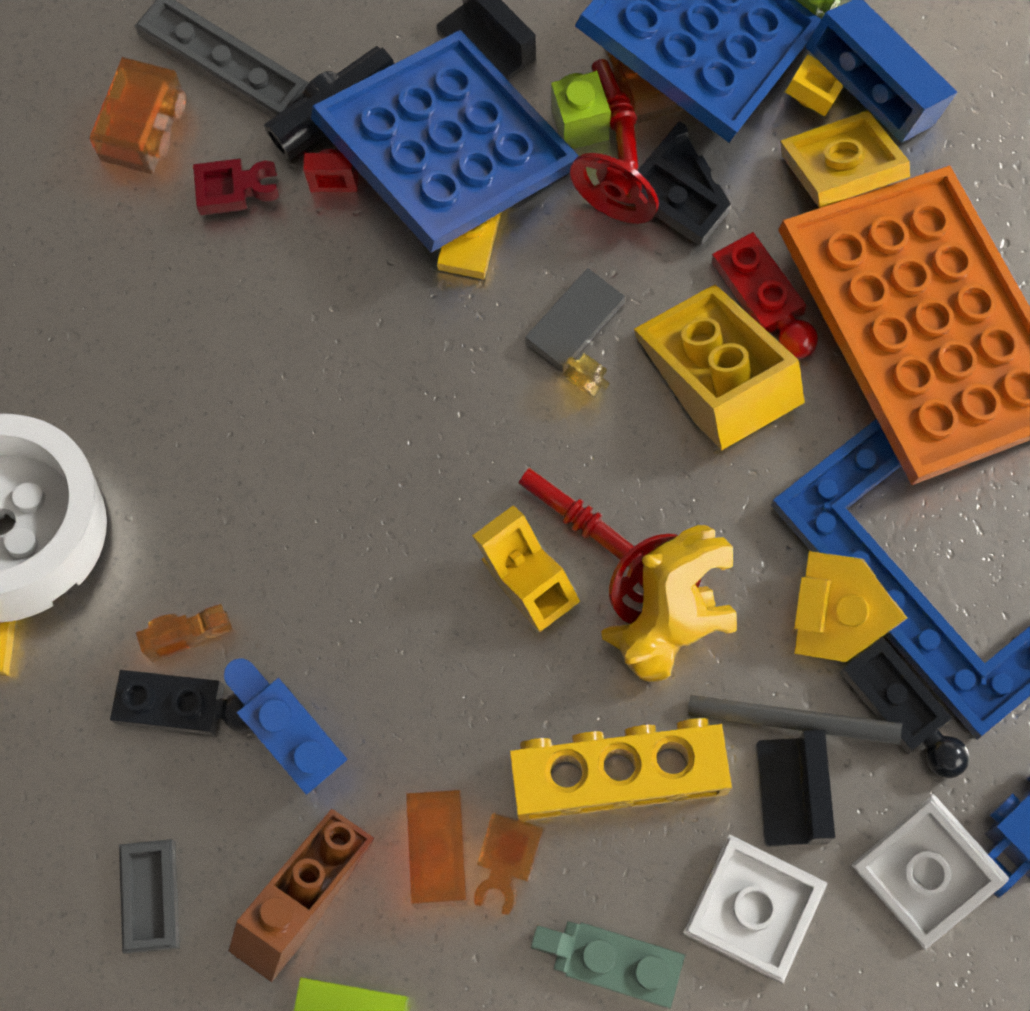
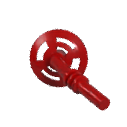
(619, 176)
(593, 526)

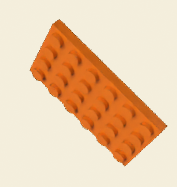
(922, 318)

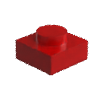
(330, 172)

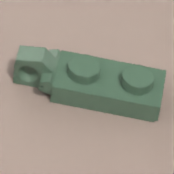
(613, 961)

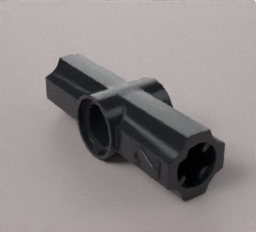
(294, 129)

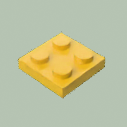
(844, 159)

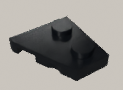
(684, 187)

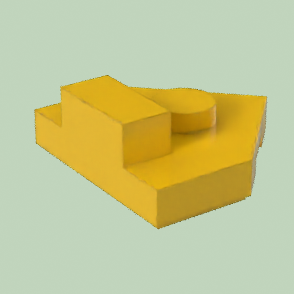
(842, 608)

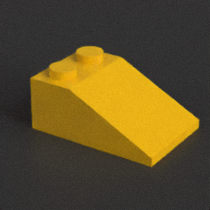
(722, 366)

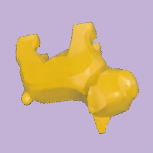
(673, 607)

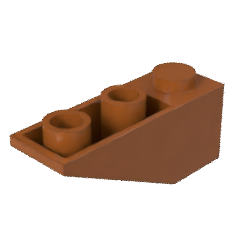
(298, 895)

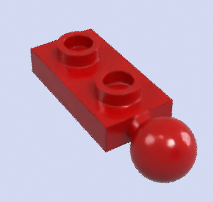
(766, 293)

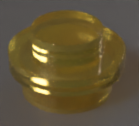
(586, 374)

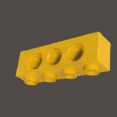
(699, 743)

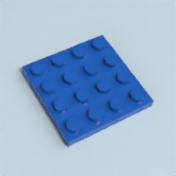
(704, 53)
(444, 139)

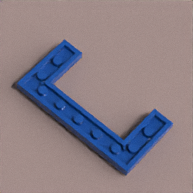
(818, 514)

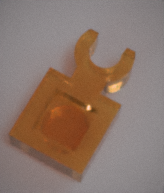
(175, 634)
(509, 853)

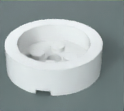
(56, 514)

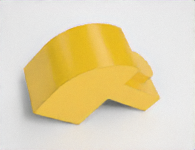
(524, 569)

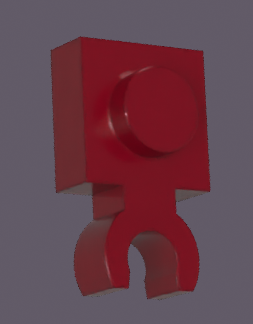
(225, 185)

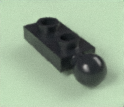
(900, 697)
(174, 703)

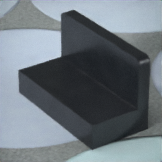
(495, 32)
(795, 790)

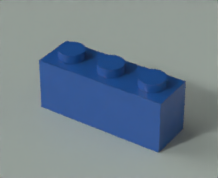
(880, 69)

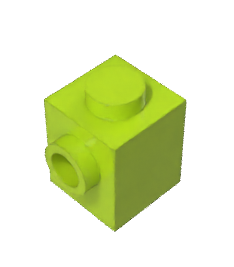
(580, 109)

